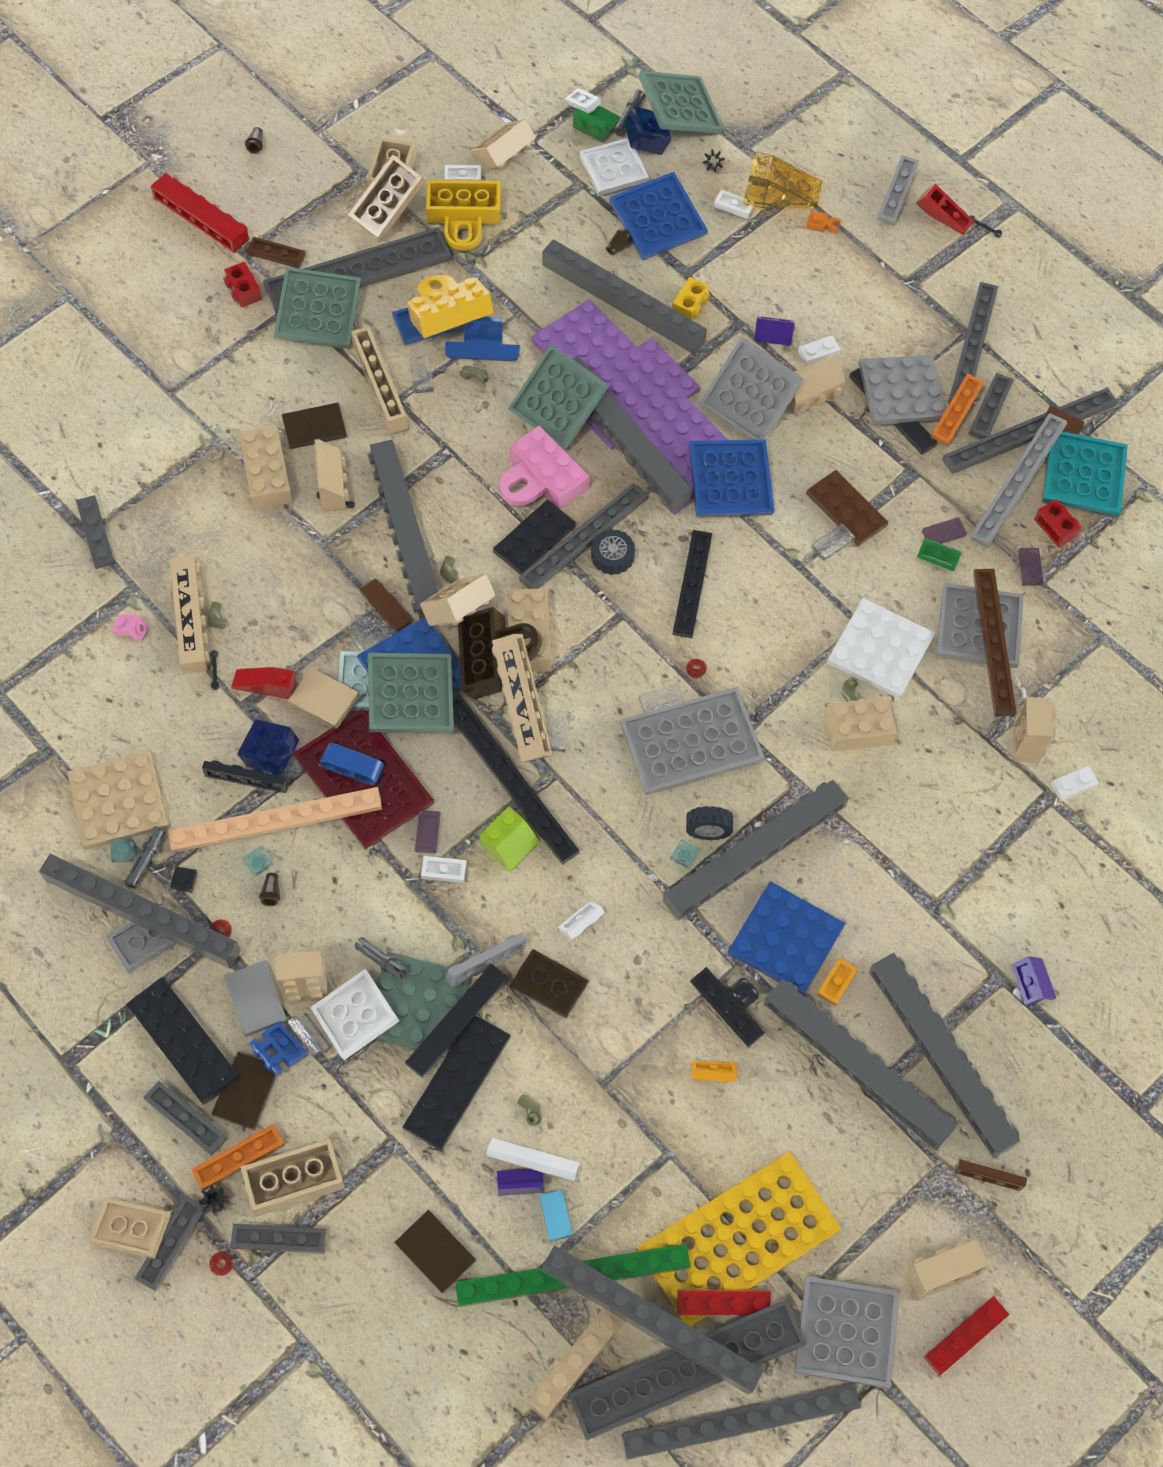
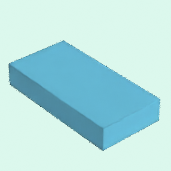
(555, 1215)

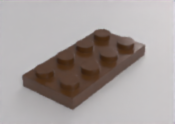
(847, 506)

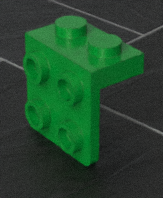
(596, 123)

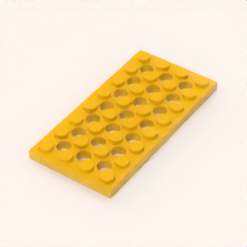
(728, 1203)

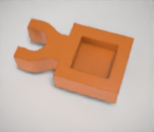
(819, 221)

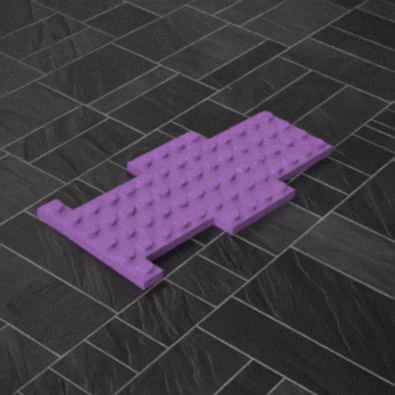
(640, 380)

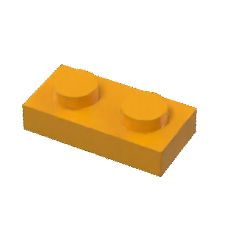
(837, 981)
(713, 1070)

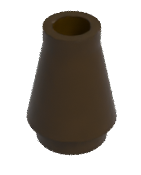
(254, 142)
(619, 241)
(270, 890)

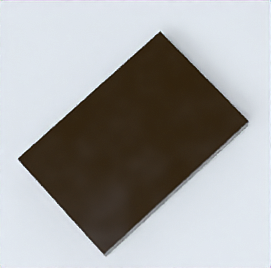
(312, 424)
(549, 983)
(245, 1097)
(435, 1251)

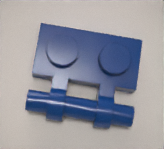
(284, 1045)

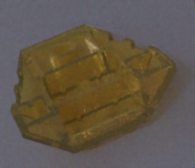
(780, 184)

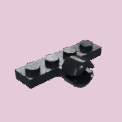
(731, 1004)

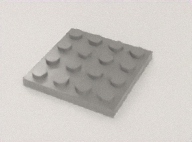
(902, 389)
(752, 390)
(961, 628)
(847, 1332)

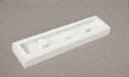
(532, 1159)

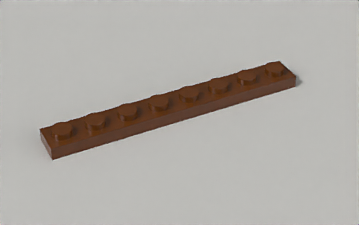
(994, 642)

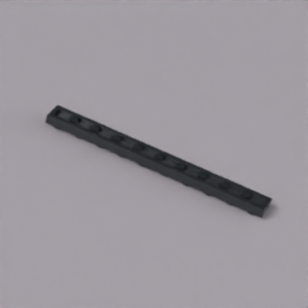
(513, 782)

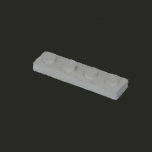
(898, 190)
(478, 963)

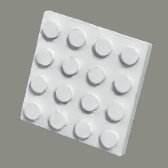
(881, 648)

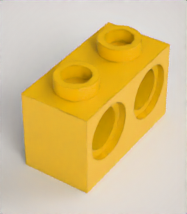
(691, 298)

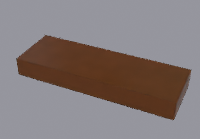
(276, 252)
(386, 605)
(990, 1175)

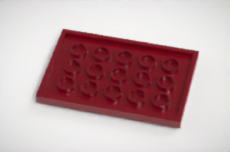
(398, 787)

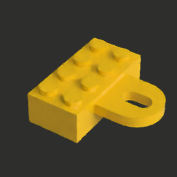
(463, 206)
(449, 306)

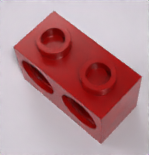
(242, 284)
(1054, 525)

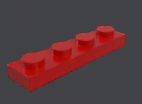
(721, 1301)
(966, 1336)

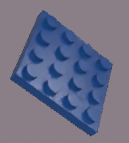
(658, 215)
(731, 478)
(416, 639)
(786, 937)

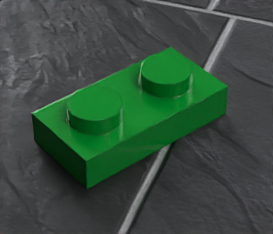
(939, 554)

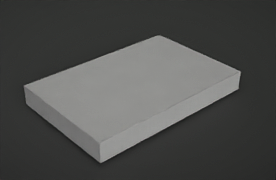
(137, 945)
(255, 998)

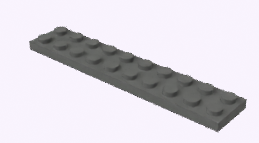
(378, 262)
(673, 1377)

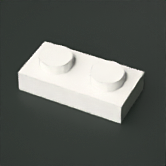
(583, 100)
(463, 172)
(733, 204)
(819, 350)
(1074, 783)
(443, 869)
(581, 920)

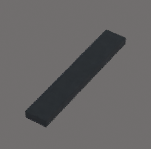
(912, 431)
(692, 584)
(456, 1020)

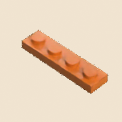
(957, 409)
(234, 1158)

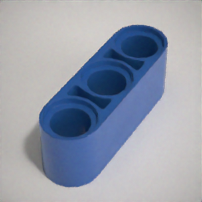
(351, 764)

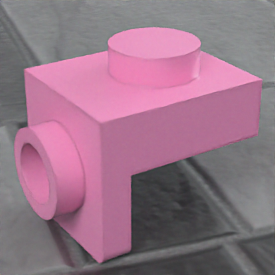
(130, 625)

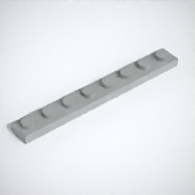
(1018, 480)

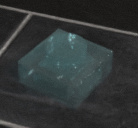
(122, 850)
(685, 854)
(257, 861)

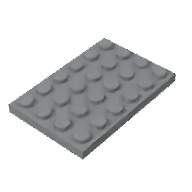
(692, 741)

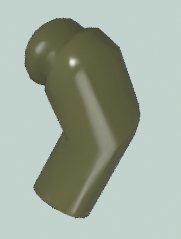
(474, 371)
(446, 570)
(214, 617)
(849, 689)
(532, 1108)

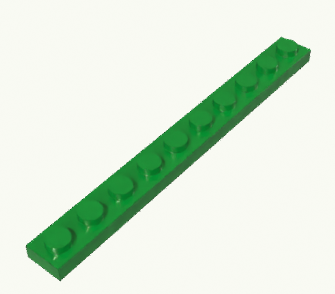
(537, 1282)

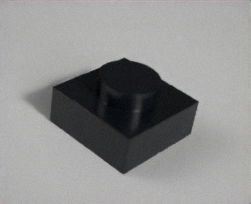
(183, 879)

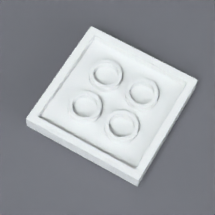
(613, 167)
(354, 1014)

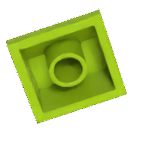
(508, 839)

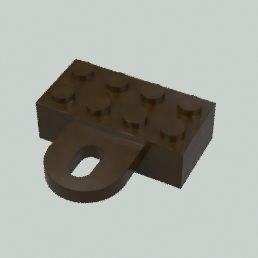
(477, 660)

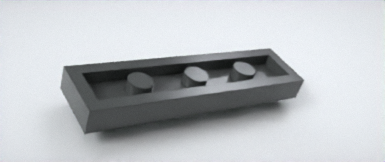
(991, 406)
(95, 532)
(185, 1118)
(278, 1238)
(173, 1240)

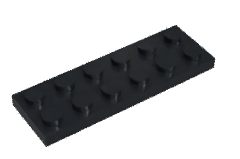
(183, 1040)
(456, 1083)

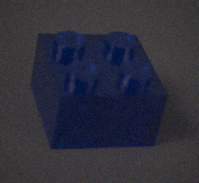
(645, 131)
(268, 746)

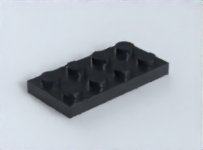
(534, 537)

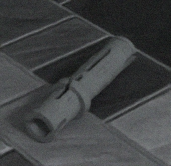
(635, 101)
(149, 849)
(387, 962)

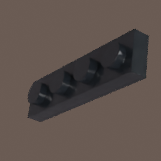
(247, 777)

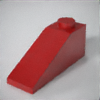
(944, 209)
(265, 681)

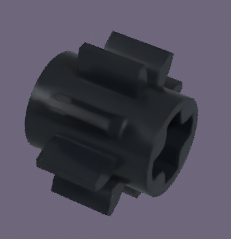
(710, 165)
(212, 1206)

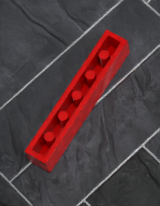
(200, 212)

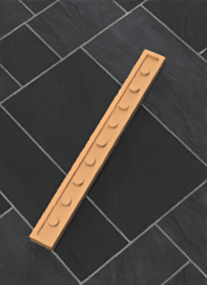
(275, 820)

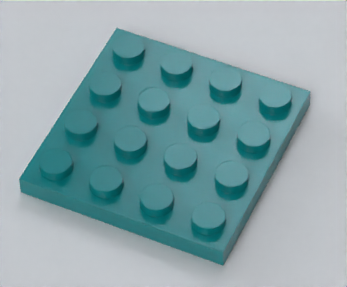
(1086, 473)

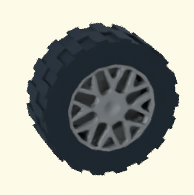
(612, 552)
(709, 823)

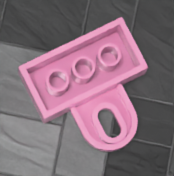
(544, 469)

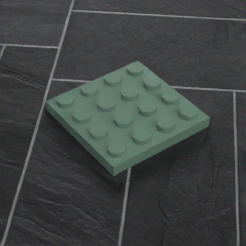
(680, 102)
(317, 307)
(558, 396)
(410, 693)
(417, 1000)

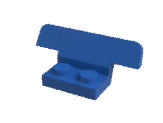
(482, 342)

